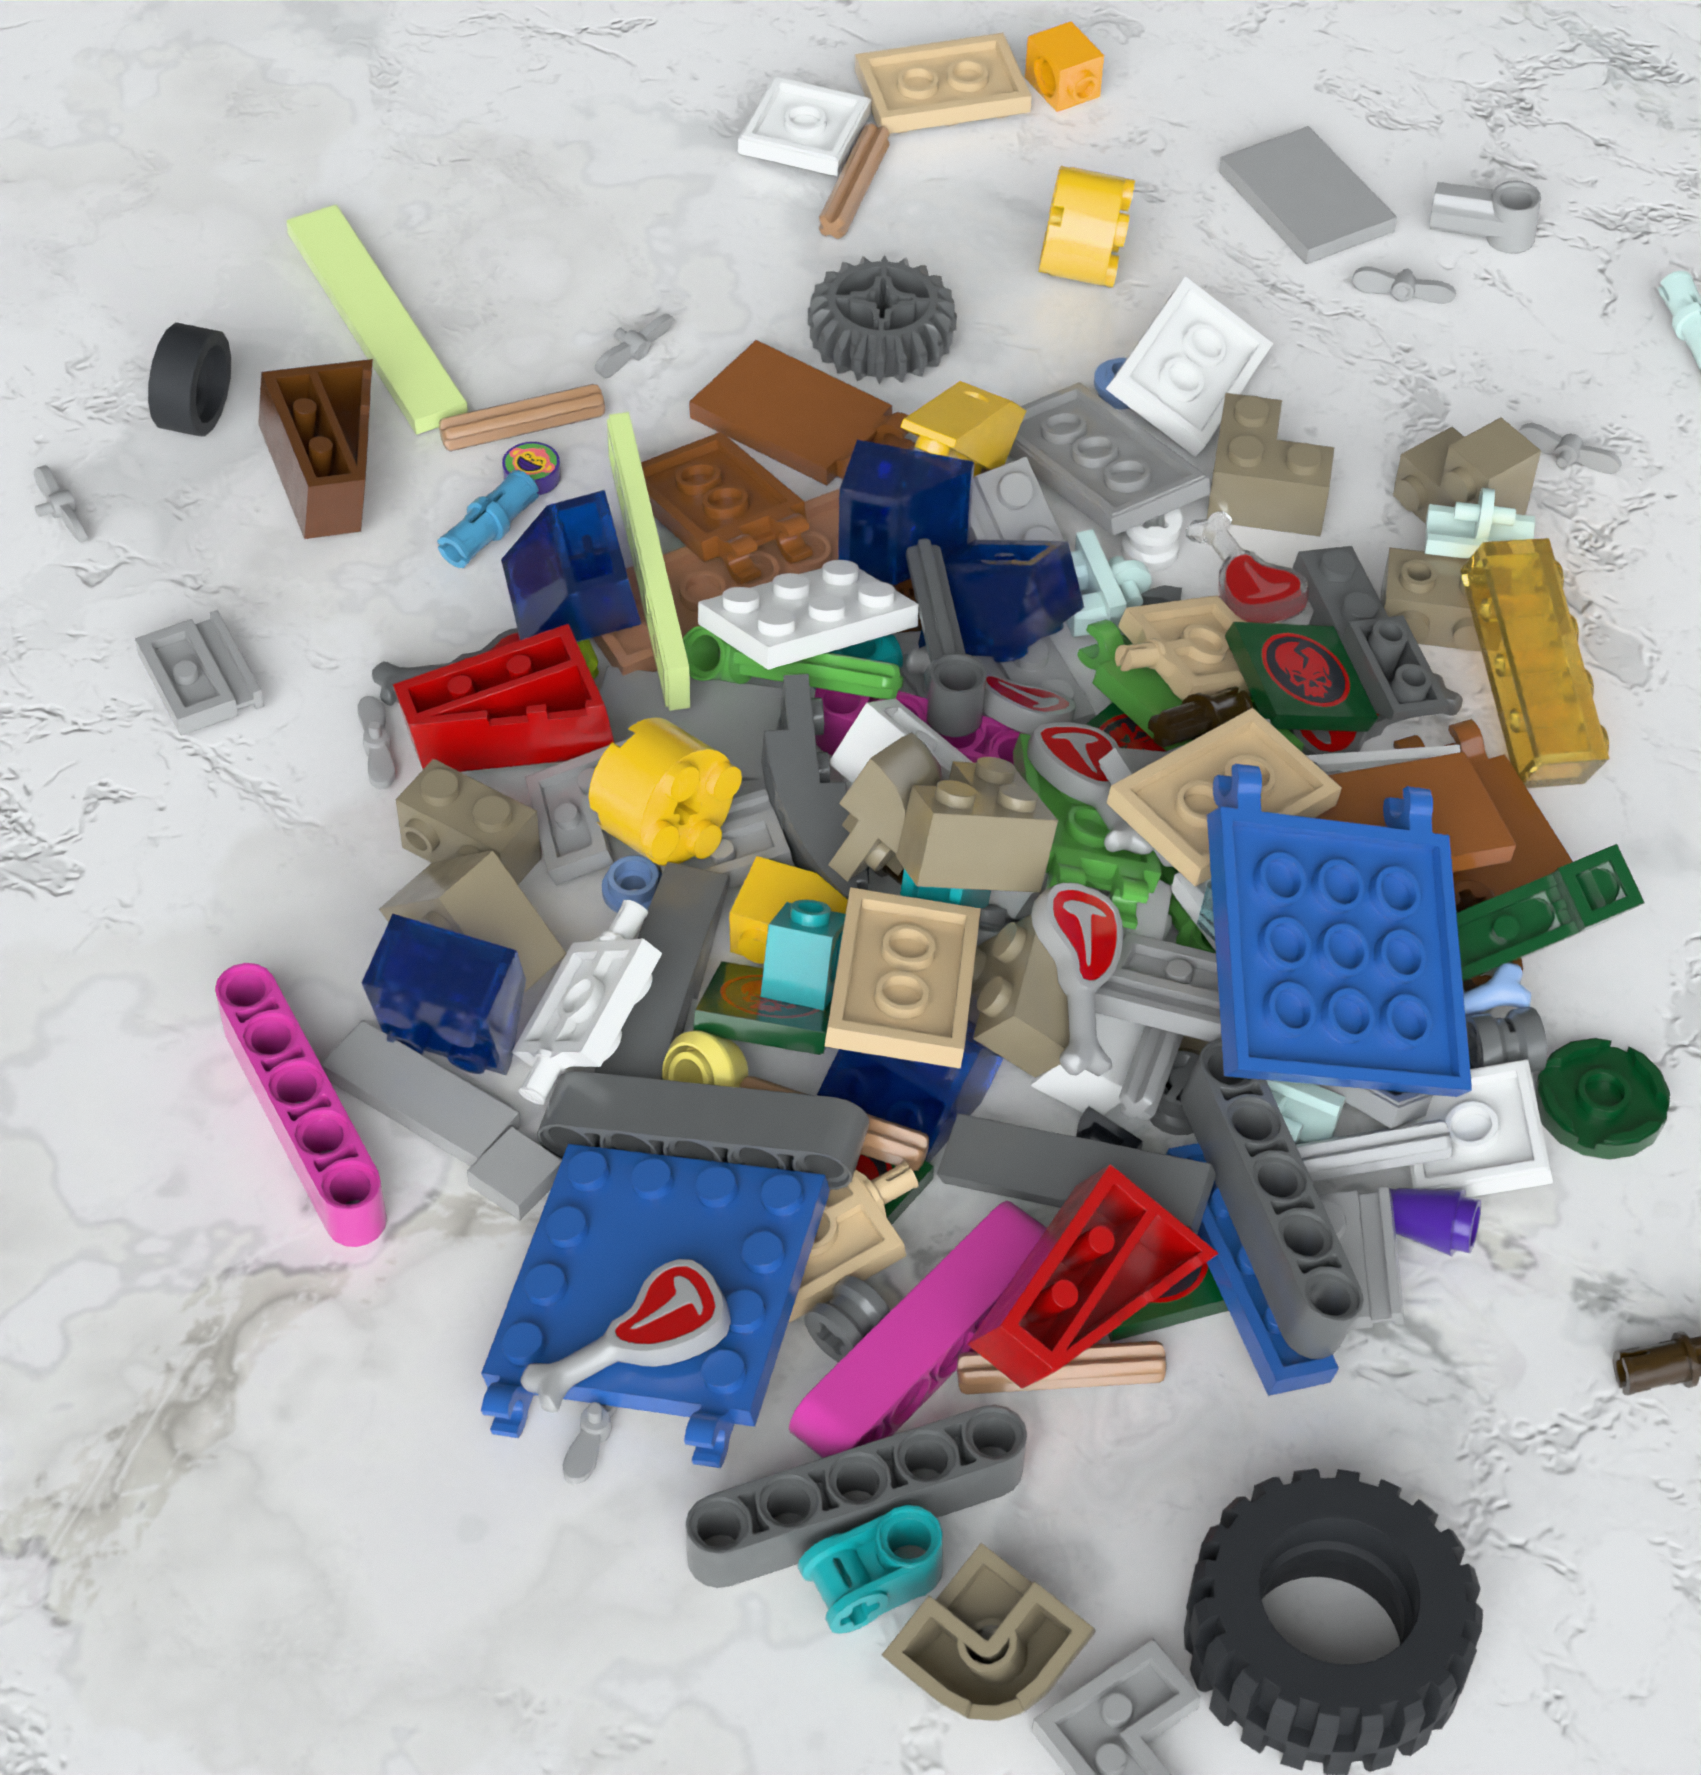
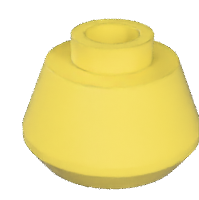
(704, 1060)

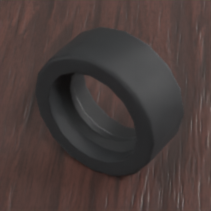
(189, 379)

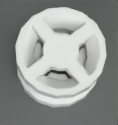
(1154, 541)

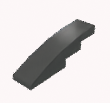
(683, 929)

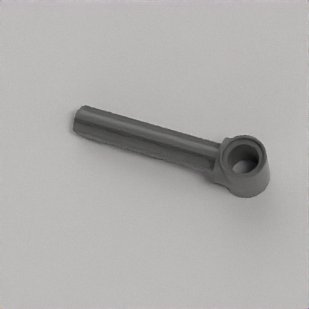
(952, 678)

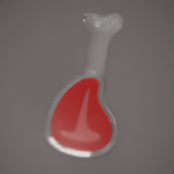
(1246, 582)

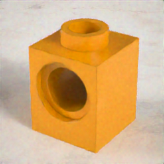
(1064, 66)

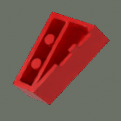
(507, 706)
(1085, 1276)

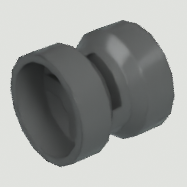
(1507, 1039)

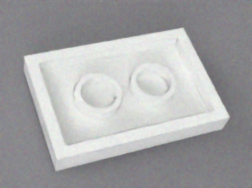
(1188, 364)
(807, 614)

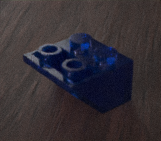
(895, 500)
(571, 572)
(1011, 594)
(447, 994)
(913, 1091)

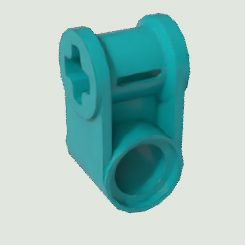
(866, 1573)

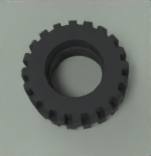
(1313, 1705)

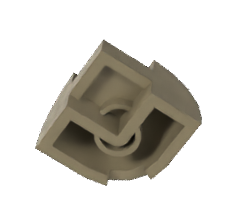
(879, 806)
(989, 1641)

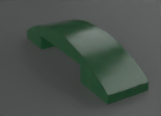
(1545, 911)

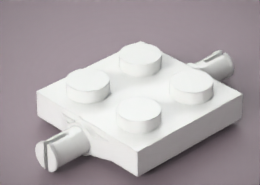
(587, 1003)

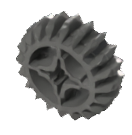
(882, 319)

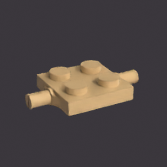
(1182, 644)
(853, 1236)

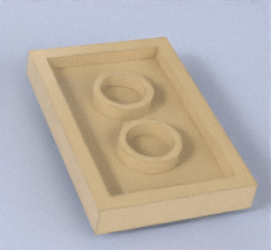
(943, 83)
(1175, 793)
(904, 978)

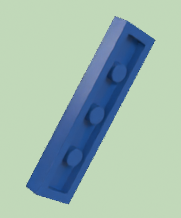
(1275, 1362)

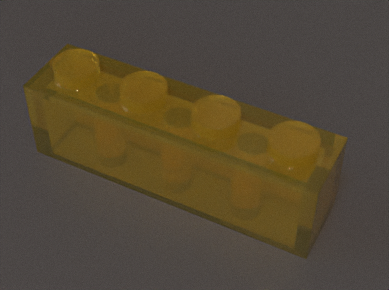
(1534, 663)

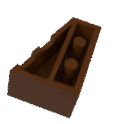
(319, 441)

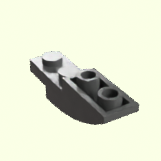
(1377, 645)
(801, 786)

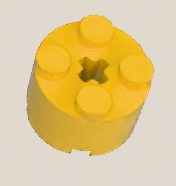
(1086, 226)
(664, 792)

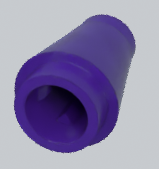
(1437, 1218)

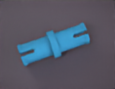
(488, 518)

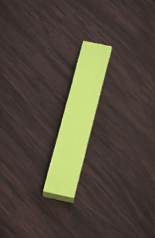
(376, 318)
(648, 563)

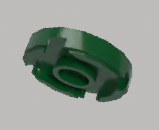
(1602, 1099)

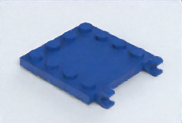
(1336, 945)
(602, 1236)

